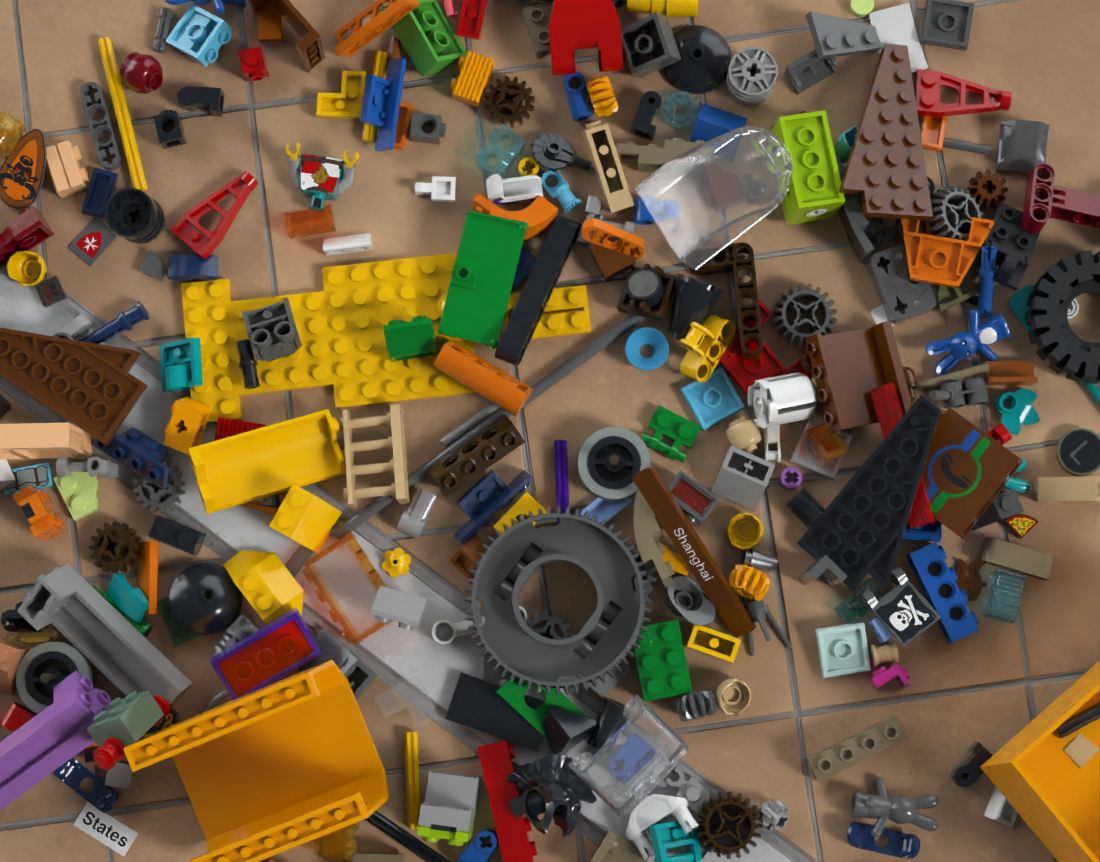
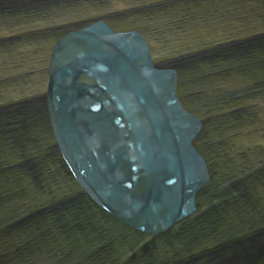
(682, 99)

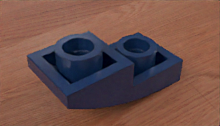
(190, 266)

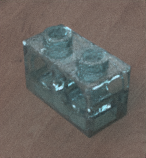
(505, 155)

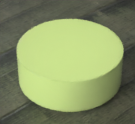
(861, 7)

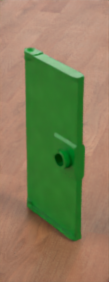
(482, 278)

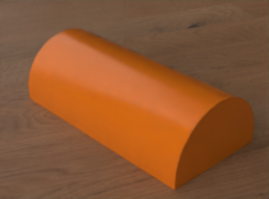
(482, 377)

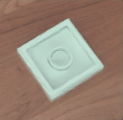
(843, 649)

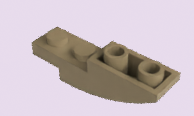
(651, 156)
(648, 537)

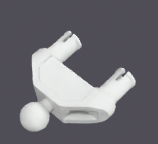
(651, 812)

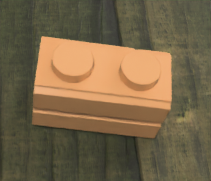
(66, 169)

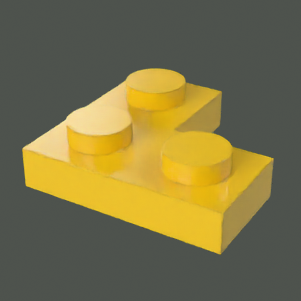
(348, 102)

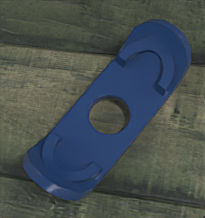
(101, 796)
(899, 844)

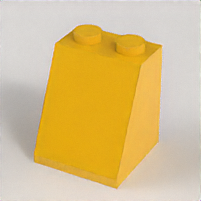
(305, 518)

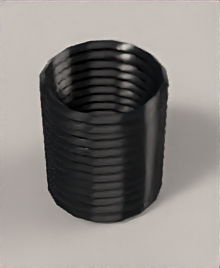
(805, 507)

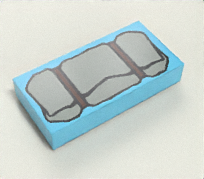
(36, 476)

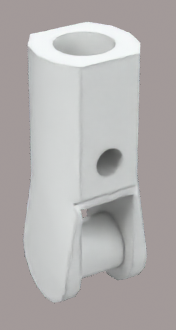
(772, 436)

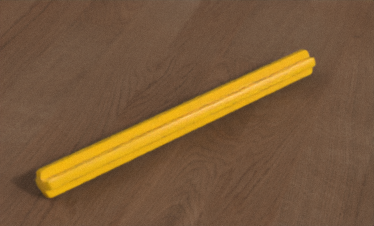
(122, 113)

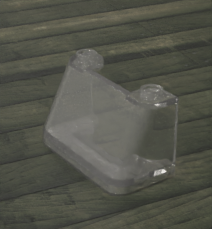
(631, 759)

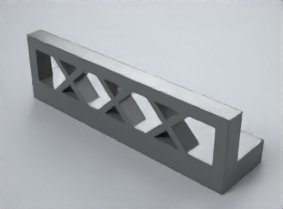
(826, 570)

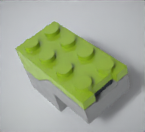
(449, 807)

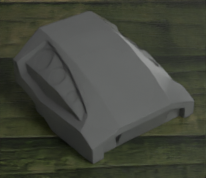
(1021, 145)
(272, 331)

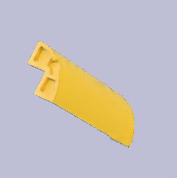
(267, 461)

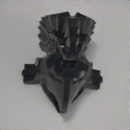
(550, 789)

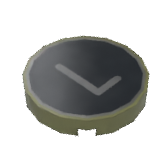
(1079, 452)

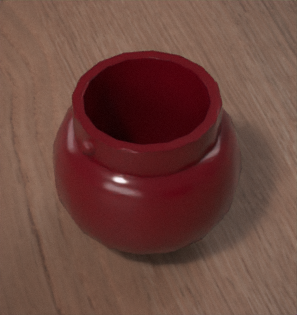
(141, 73)

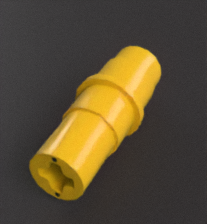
(669, 8)

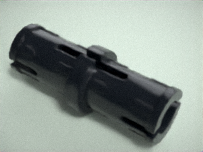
(248, 364)

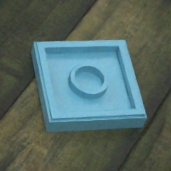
(712, 399)

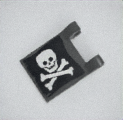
(902, 609)

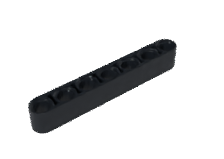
(537, 290)

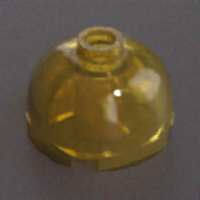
(10, 133)

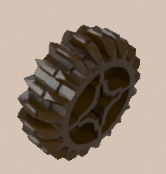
(741, 843)

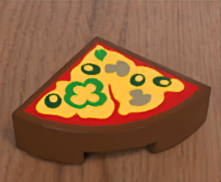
(1020, 524)

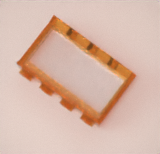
(348, 586)

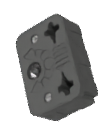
(895, 288)

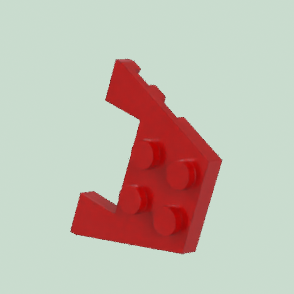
(768, 365)

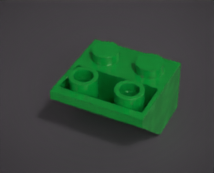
(410, 339)

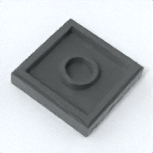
(947, 24)

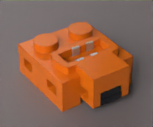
(39, 513)

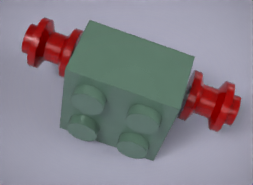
(125, 724)

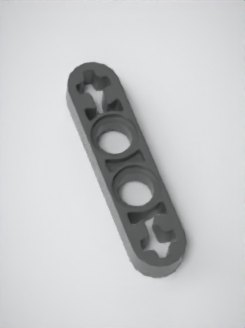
(97, 127)

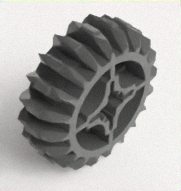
(952, 218)
(819, 301)

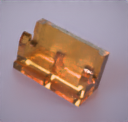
(310, 222)

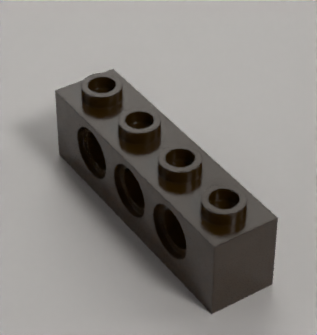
(475, 455)

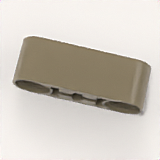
(1017, 558)

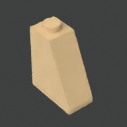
(1068, 490)

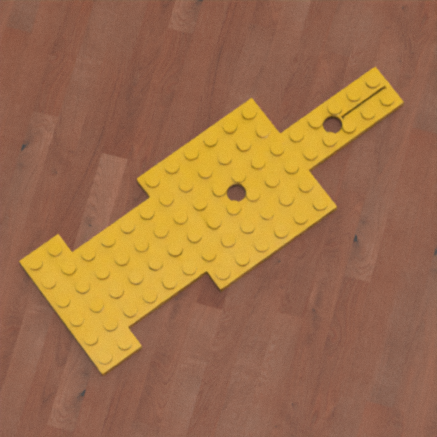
(346, 335)

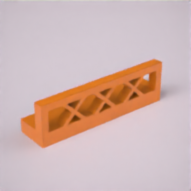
(380, 22)

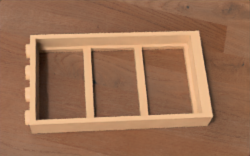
(44, 441)

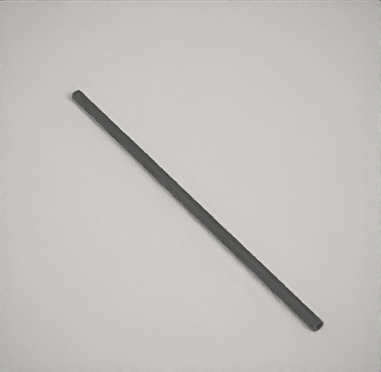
(539, 387)

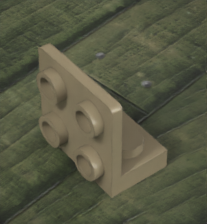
(616, 849)

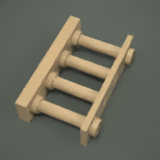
(396, 466)

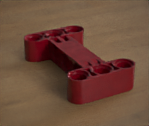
(1056, 202)

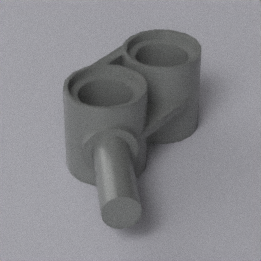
(958, 394)

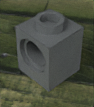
(419, 121)

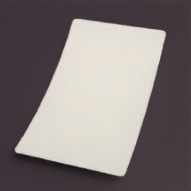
(897, 27)

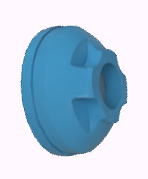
(650, 337)

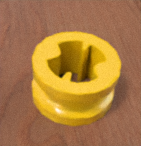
(535, 171)

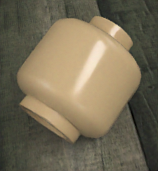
(744, 434)

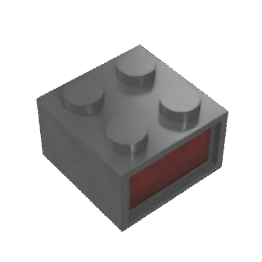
(692, 498)

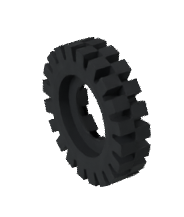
(1049, 316)

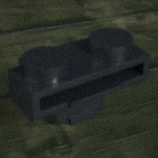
(13, 620)

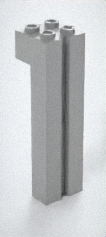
(101, 634)

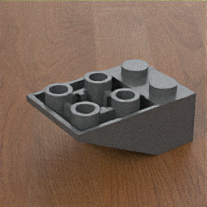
(354, 669)

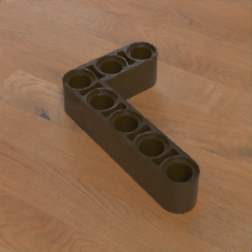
(742, 290)

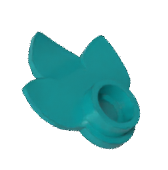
(1020, 410)

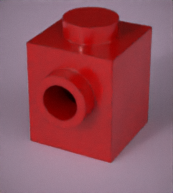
(253, 64)

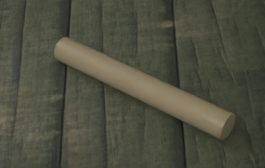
(952, 377)

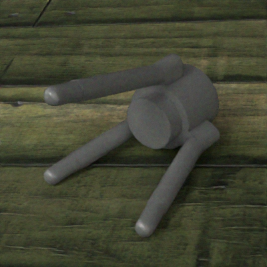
(758, 613)

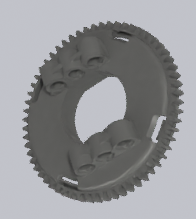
(605, 636)

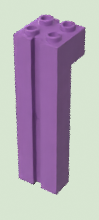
(50, 736)

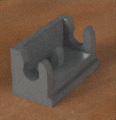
(809, 71)

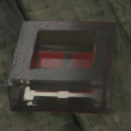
(50, 291)

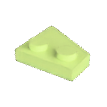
(79, 493)

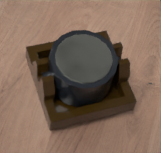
(647, 292)

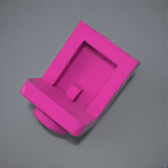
(885, 674)

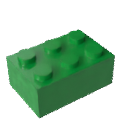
(662, 662)

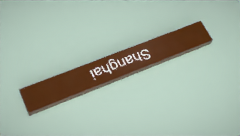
(693, 551)

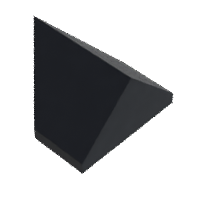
(565, 729)

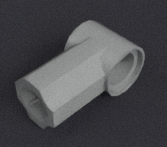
(414, 519)

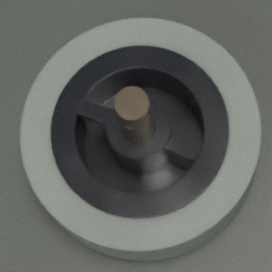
(610, 461)
(45, 668)

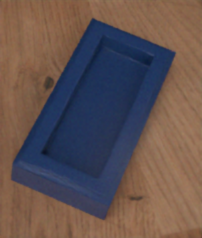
(99, 192)

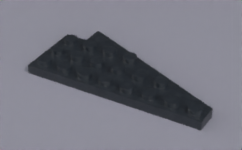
(871, 512)

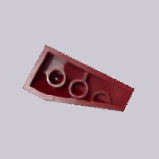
(23, 233)

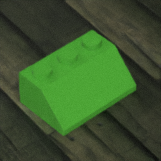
(429, 38)

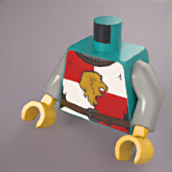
(321, 176)

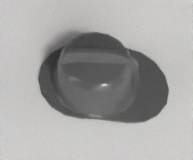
(689, 601)

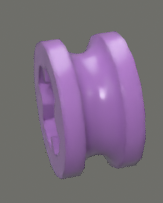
(790, 470)

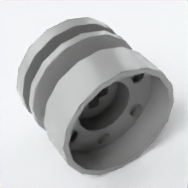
(748, 89)

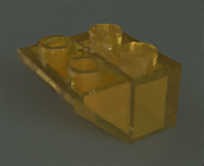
(337, 844)

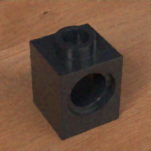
(176, 136)

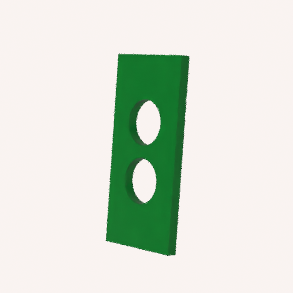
(515, 697)

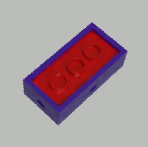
(266, 655)

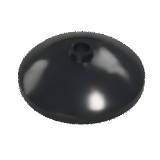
(702, 73)
(194, 610)

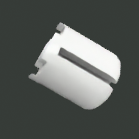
(782, 399)

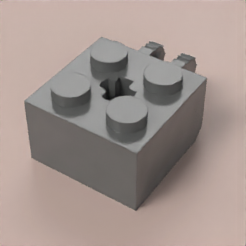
(651, 32)

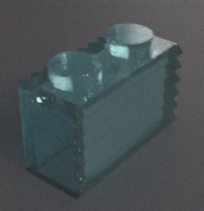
(1003, 596)

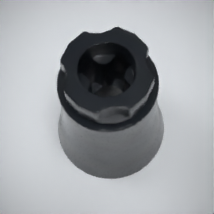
(608, 722)

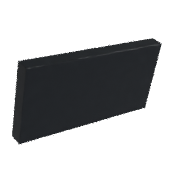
(483, 709)

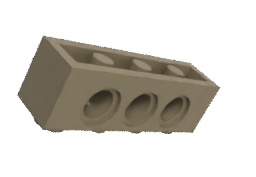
(856, 748)

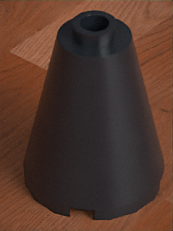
(690, 304)

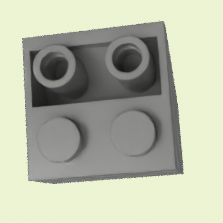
(742, 478)
(400, 607)

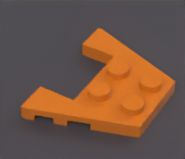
(942, 259)

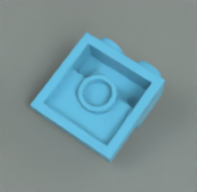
(199, 35)

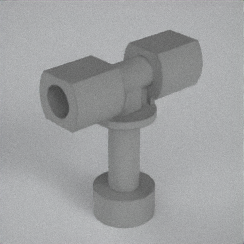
(592, 210)
(94, 467)

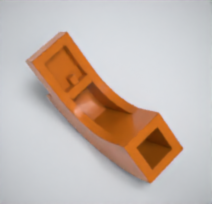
(539, 214)

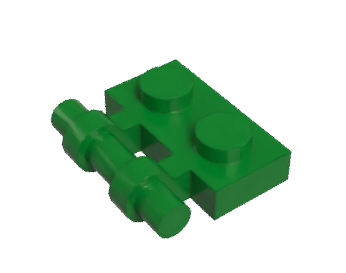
(674, 427)

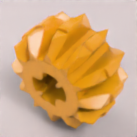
(602, 96)
(749, 582)

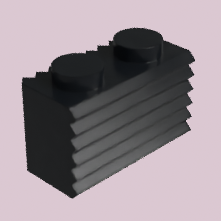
(177, 535)

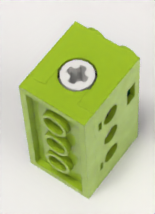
(815, 175)

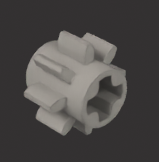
(774, 815)

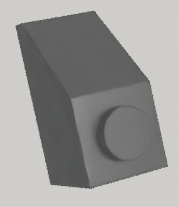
(1002, 507)

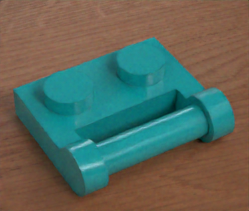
(672, 835)

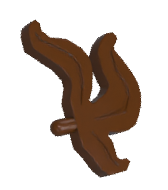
(964, 582)

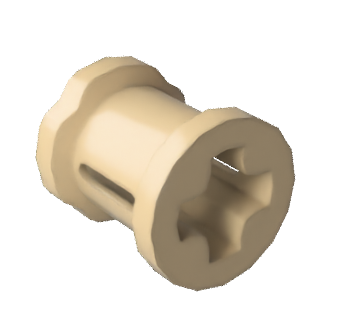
(884, 653)

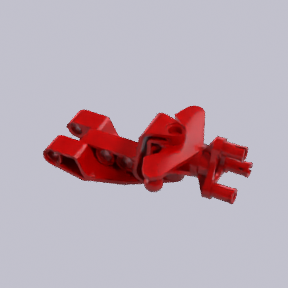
(584, 26)

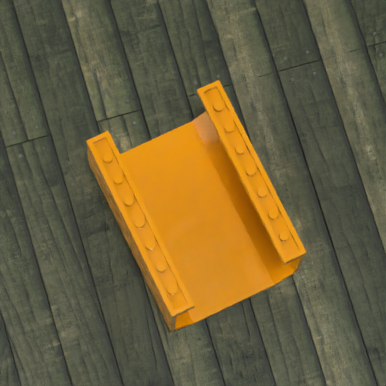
(274, 765)

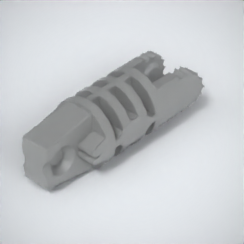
(233, 634)

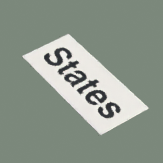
(105, 829)

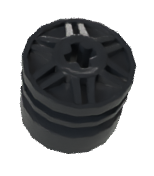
(124, 208)

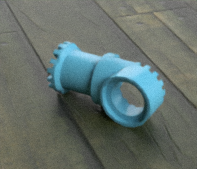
(561, 192)

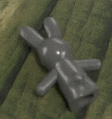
(899, 808)

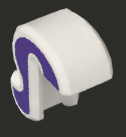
(513, 190)

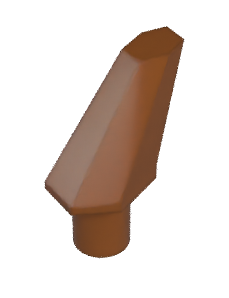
(394, 49)

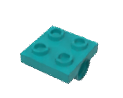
(181, 365)

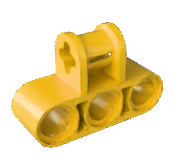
(706, 347)

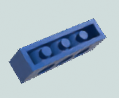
(930, 585)

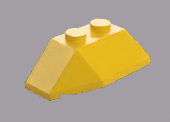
(265, 583)

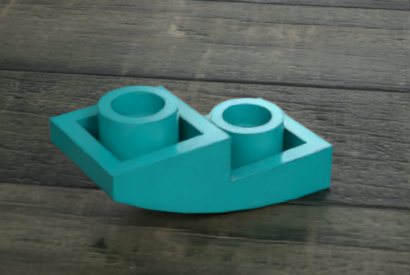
(127, 599)

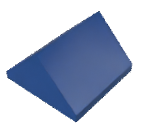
(714, 122)

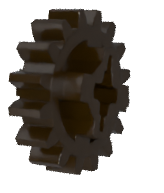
(516, 96)
(106, 542)

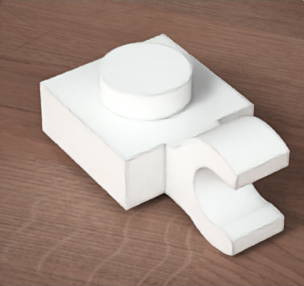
(441, 189)

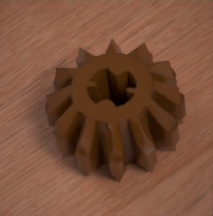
(993, 184)

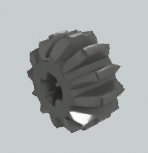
(696, 705)

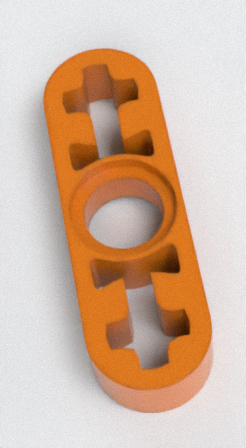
(597, 232)

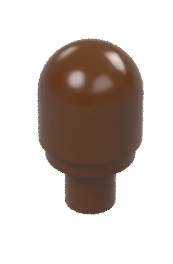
(911, 381)

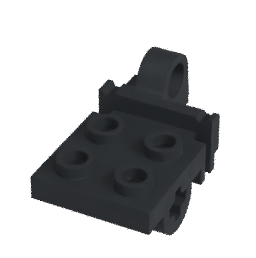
(1012, 244)

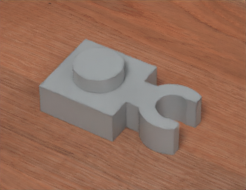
(689, 789)

